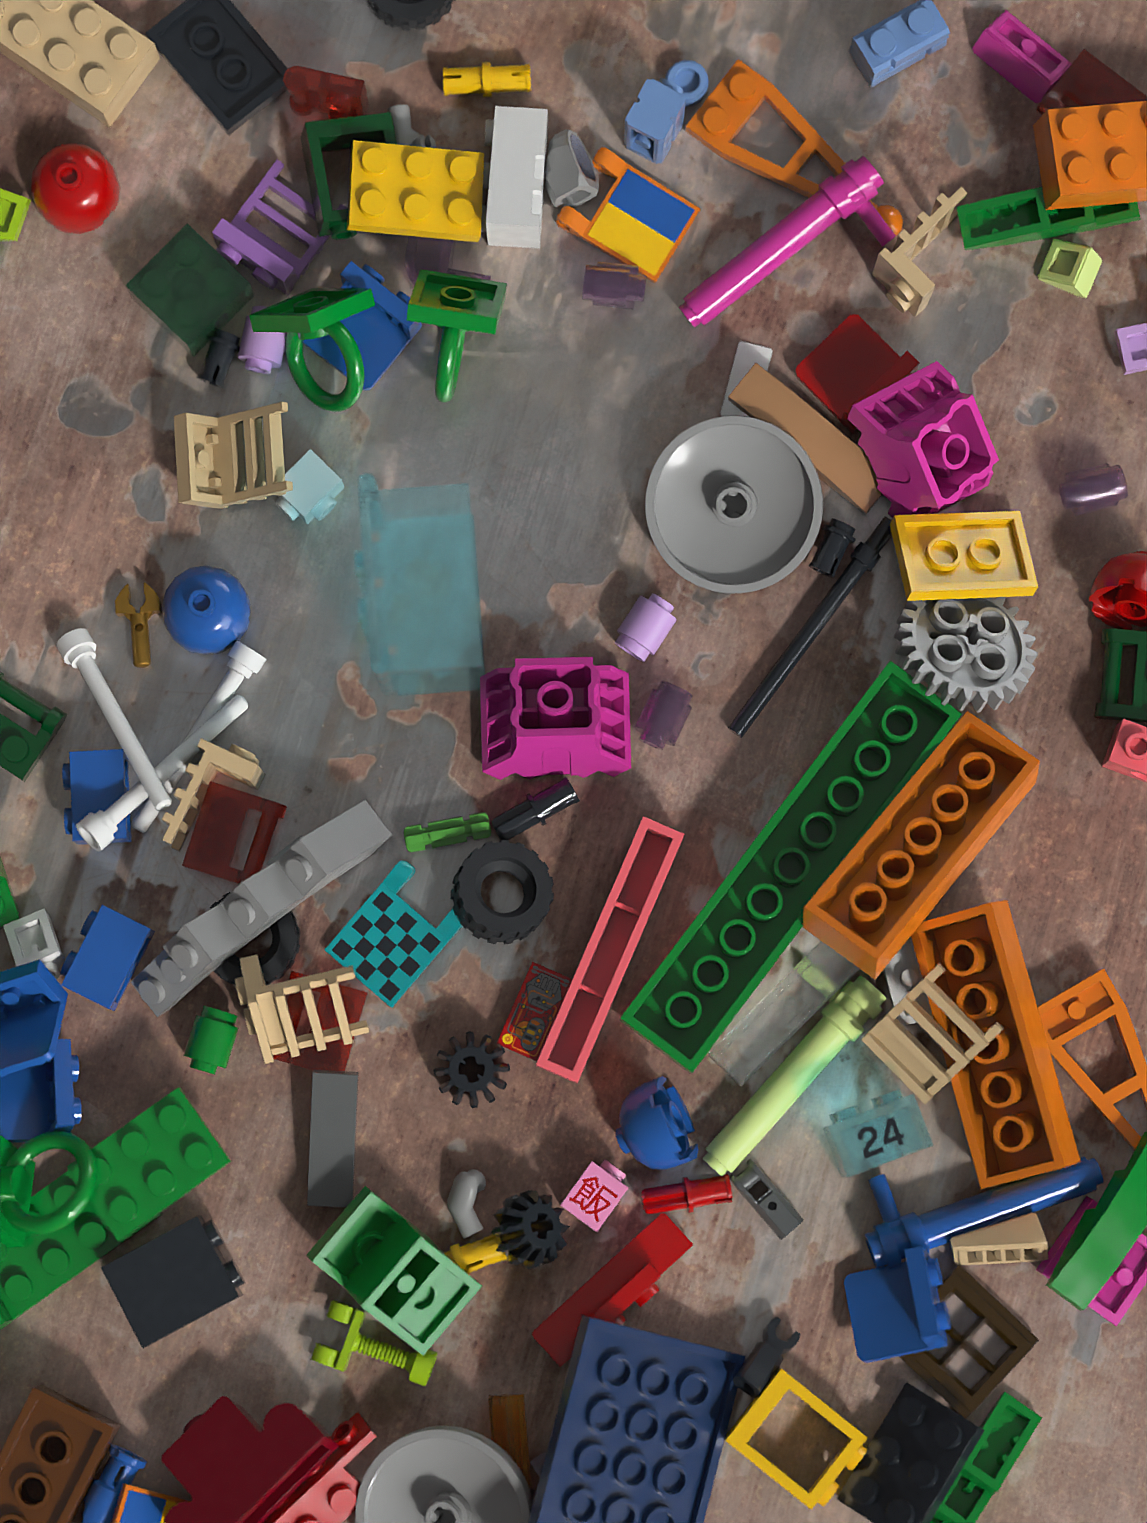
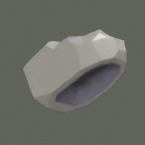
(569, 171)

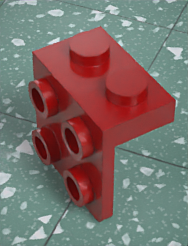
(851, 367)

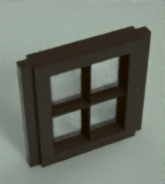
(981, 1346)

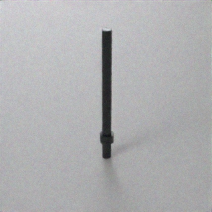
(863, 558)

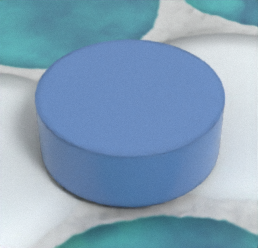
(692, 80)

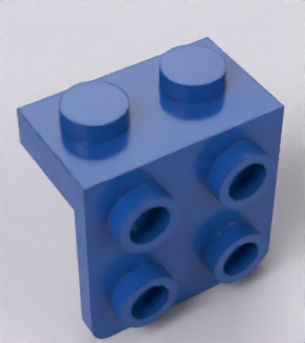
(378, 331)
(29, 1016)
(40, 1097)
(897, 1308)

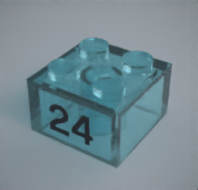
(876, 1135)

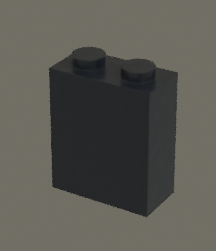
(174, 1280)

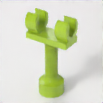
(416, 1364)

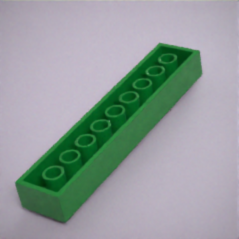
(798, 849)

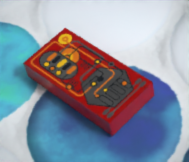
(534, 1011)

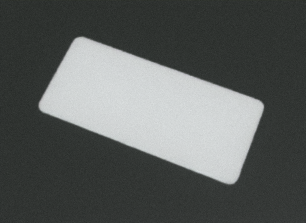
(746, 356)

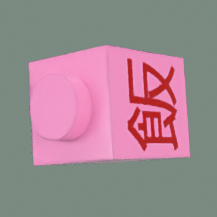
(596, 1194)

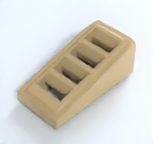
(1004, 1242)

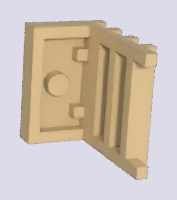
(905, 282)
(213, 457)
(234, 763)
(270, 1016)
(908, 1057)

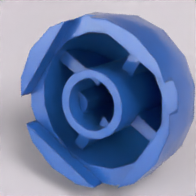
(206, 610)
(656, 1126)

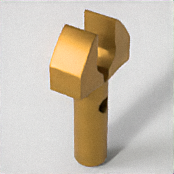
(139, 621)

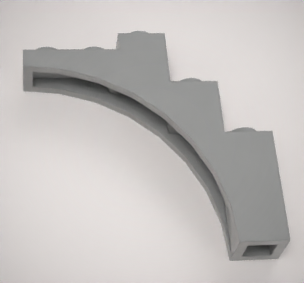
(258, 904)

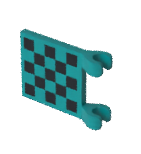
(390, 939)

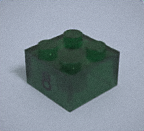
(190, 289)

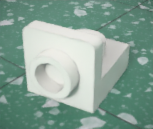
(35, 939)

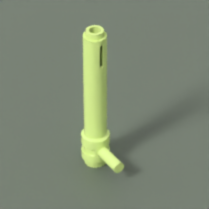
(840, 1024)

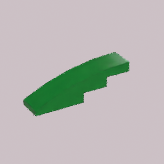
(1023, 218)
(1104, 1234)
(1004, 1438)

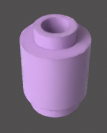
(261, 349)
(645, 627)

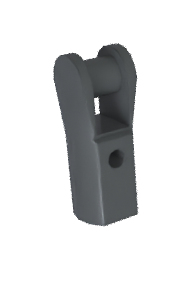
(770, 1206)

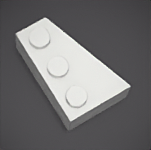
(515, 176)

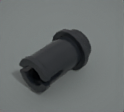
(218, 357)
(832, 547)

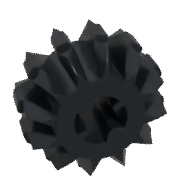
(462, 1080)
(530, 1229)

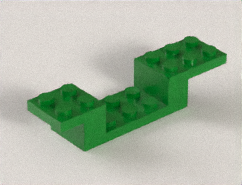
(138, 1177)

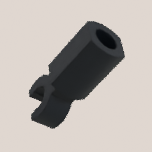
(764, 1360)

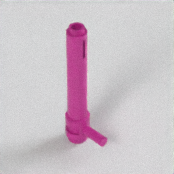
(834, 200)

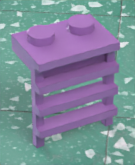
(264, 257)

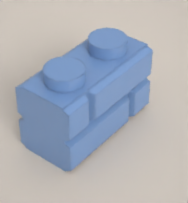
(899, 41)
(655, 119)

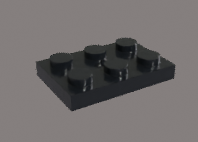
(220, 59)
(910, 1461)

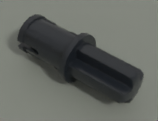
(535, 810)

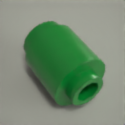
(211, 1039)

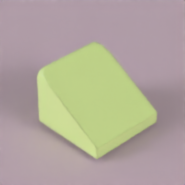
(1070, 267)

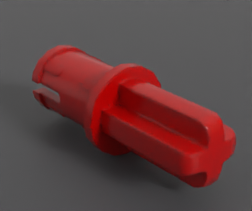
(687, 1194)

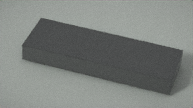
(332, 1138)

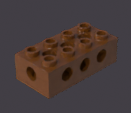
(65, 1479)

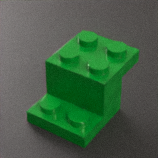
(394, 1270)

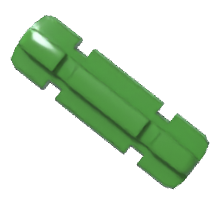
(447, 832)

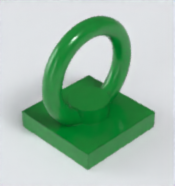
(457, 307)
(311, 317)
(17, 1181)

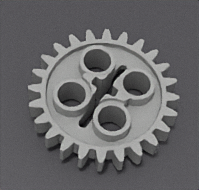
(966, 649)

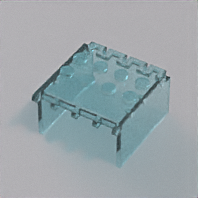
(419, 588)

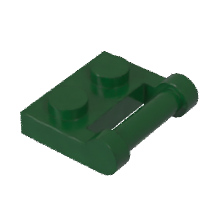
(1108, 707)
(19, 747)

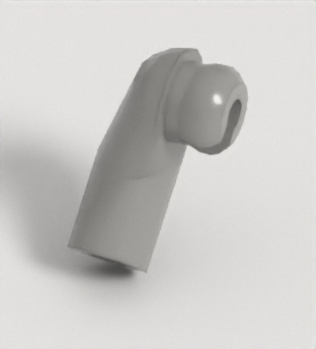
(404, 133)
(462, 1198)

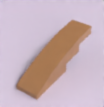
(834, 455)

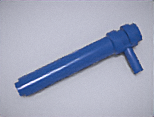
(981, 1210)

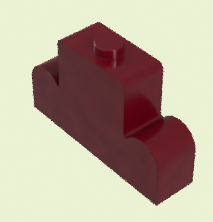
(238, 1467)

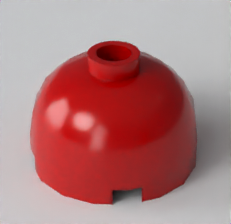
(75, 188)
(1121, 591)

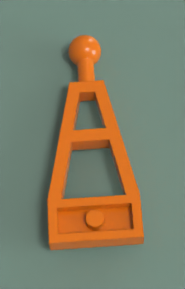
(730, 109)
(1080, 1010)

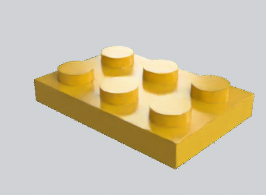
(415, 191)
(963, 555)

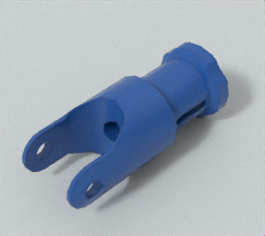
(104, 1493)

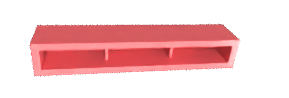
(610, 950)

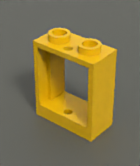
(757, 1412)

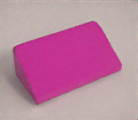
(1020, 56)

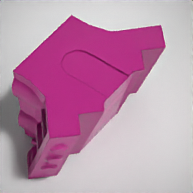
(925, 442)
(555, 718)

